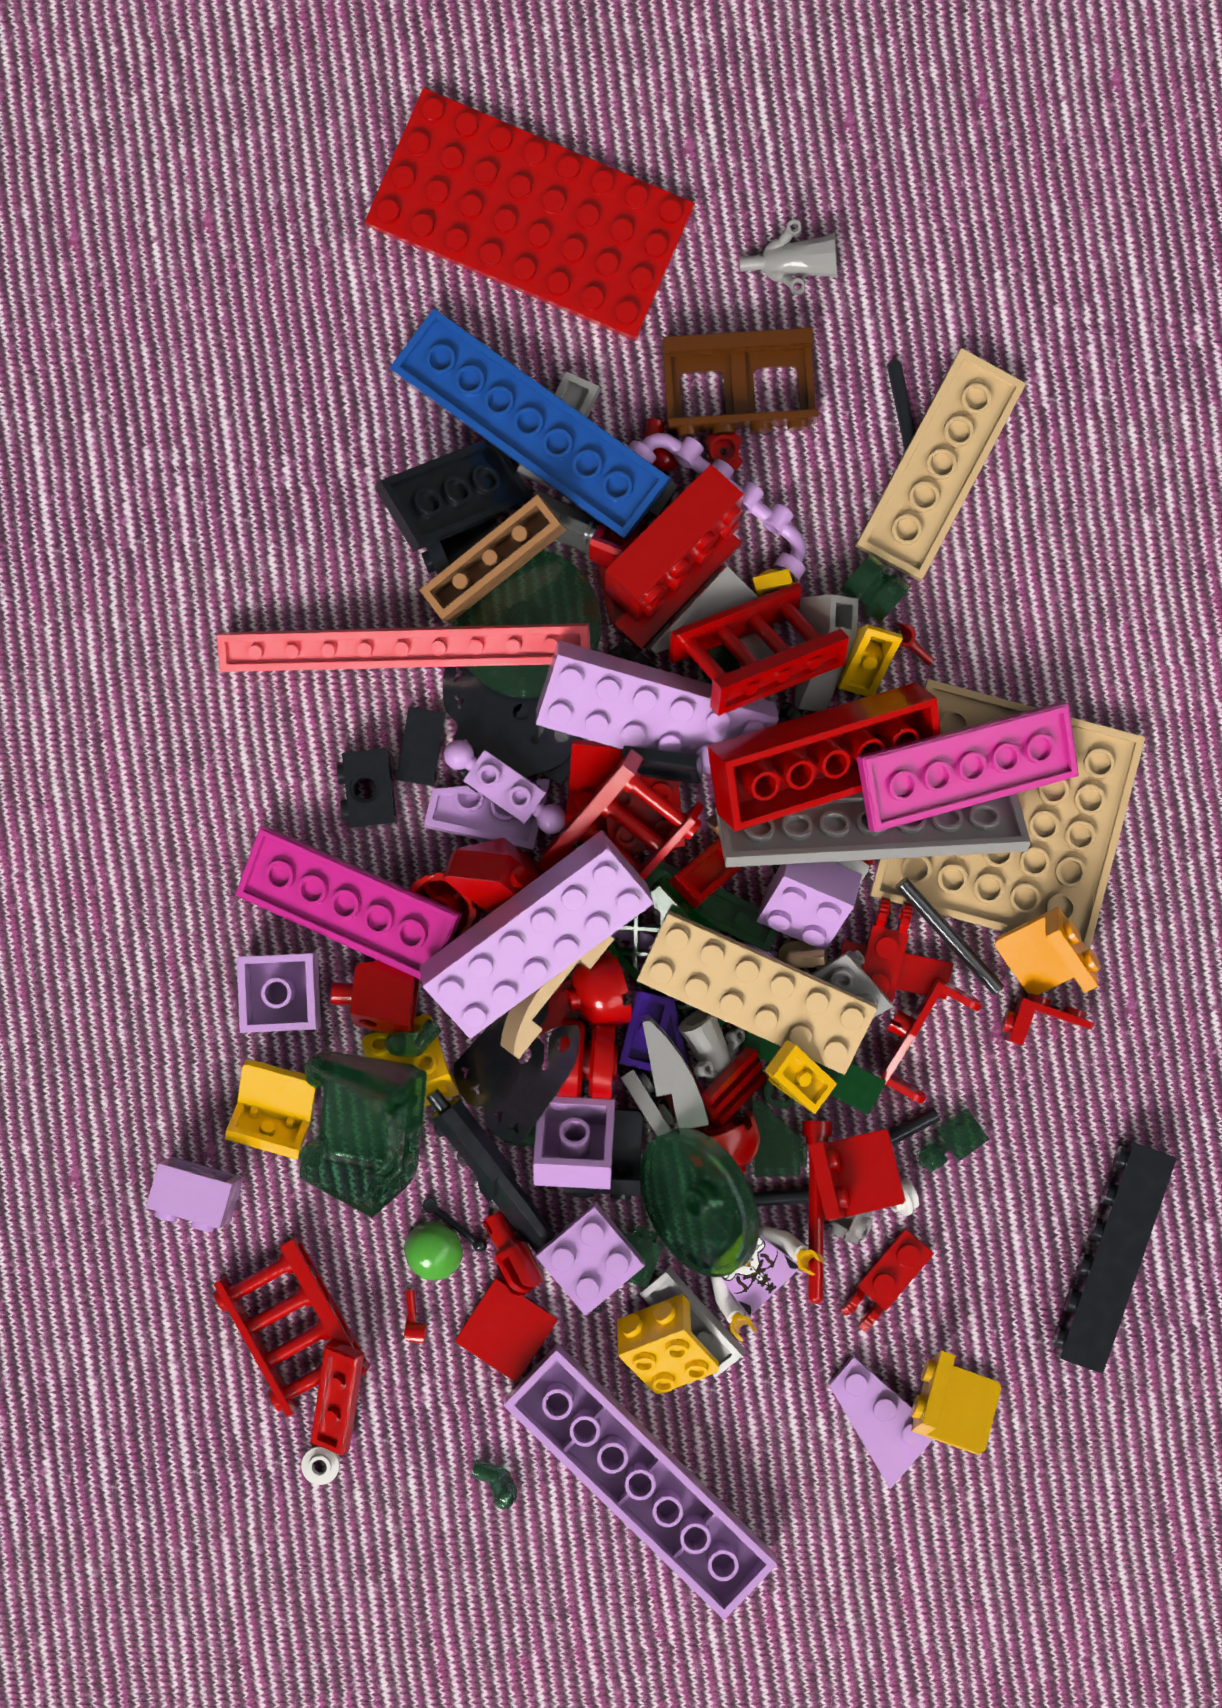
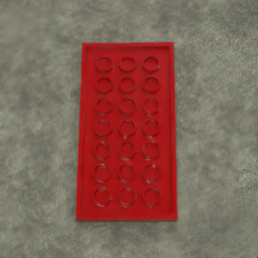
(529, 214)

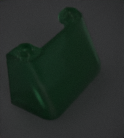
(367, 1128)

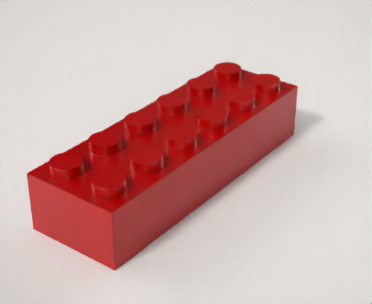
(814, 755)

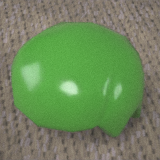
(433, 1250)

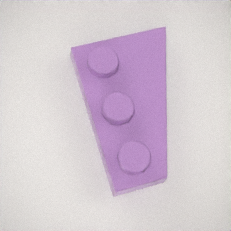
(475, 816)
(879, 1419)

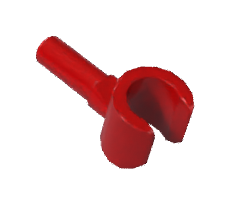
(909, 641)
(413, 1330)

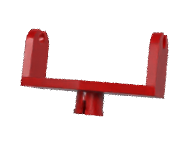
(908, 1028)

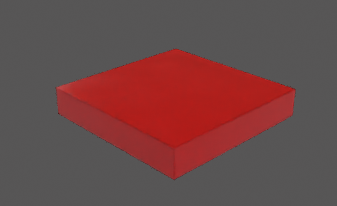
(506, 1330)

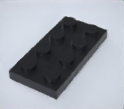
(453, 493)

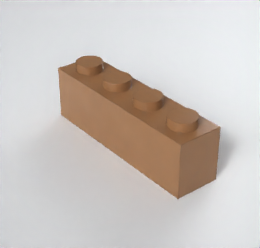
(493, 559)

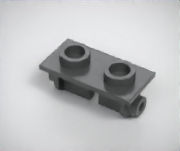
(579, 523)

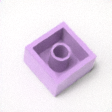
(809, 901)
(278, 992)
(575, 1143)
(194, 1194)
(590, 1259)

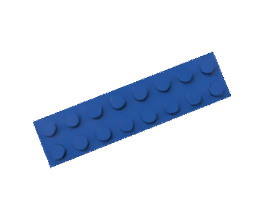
(530, 424)

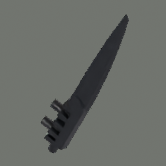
(489, 1168)

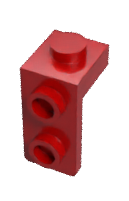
(1017, 1022)

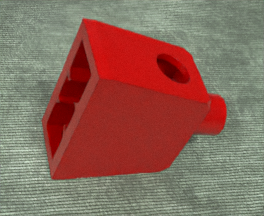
(379, 997)

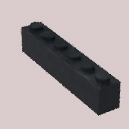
(1113, 1256)

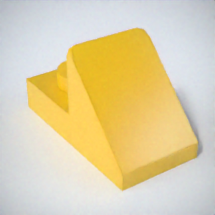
(869, 660)
(799, 1077)

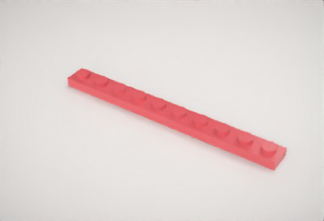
(396, 647)

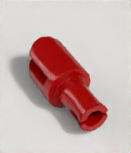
(513, 1257)

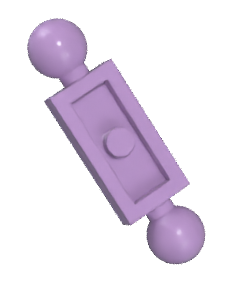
(504, 786)

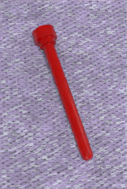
(815, 1132)

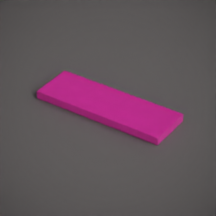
(967, 766)
(345, 902)

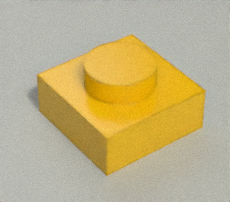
(771, 580)

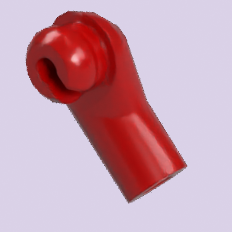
(664, 459)

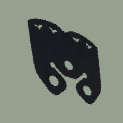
(489, 725)
(514, 1087)

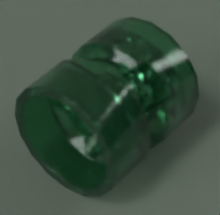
(875, 588)

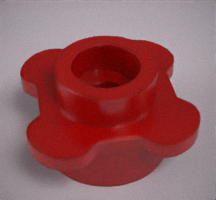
(728, 442)

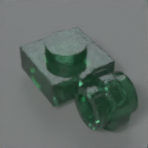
(960, 1136)

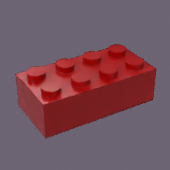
(674, 543)

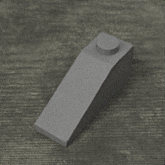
(716, 595)

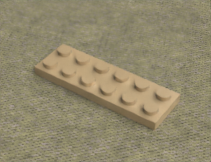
(940, 464)
(756, 992)

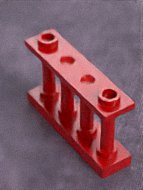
(765, 676)
(605, 803)
(310, 1293)

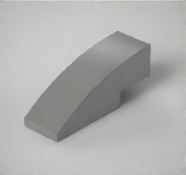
(673, 1076)

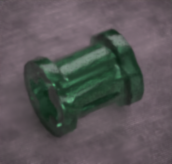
(775, 1101)

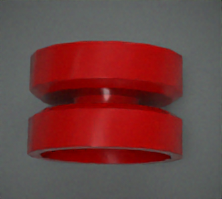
(593, 1062)

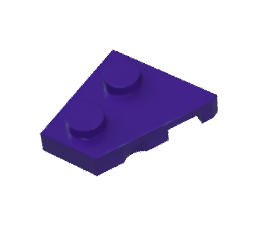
(663, 1011)

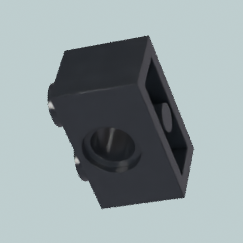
(380, 808)

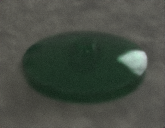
(539, 592)
(699, 1202)

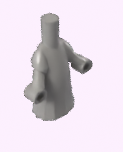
(798, 258)
(709, 1045)

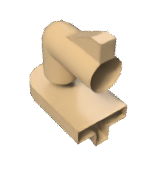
(802, 955)

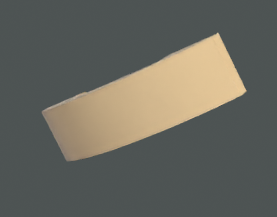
(519, 1028)

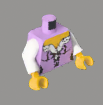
(748, 1288)

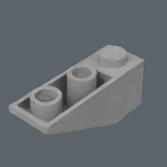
(826, 615)

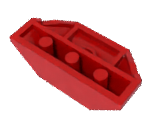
(490, 872)

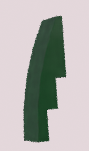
(855, 1088)

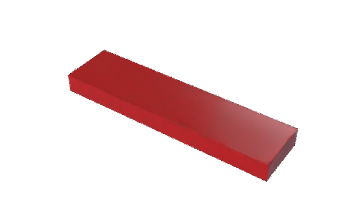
(644, 630)

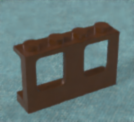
(737, 358)

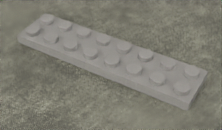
(842, 834)

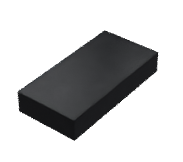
(421, 746)
(668, 765)

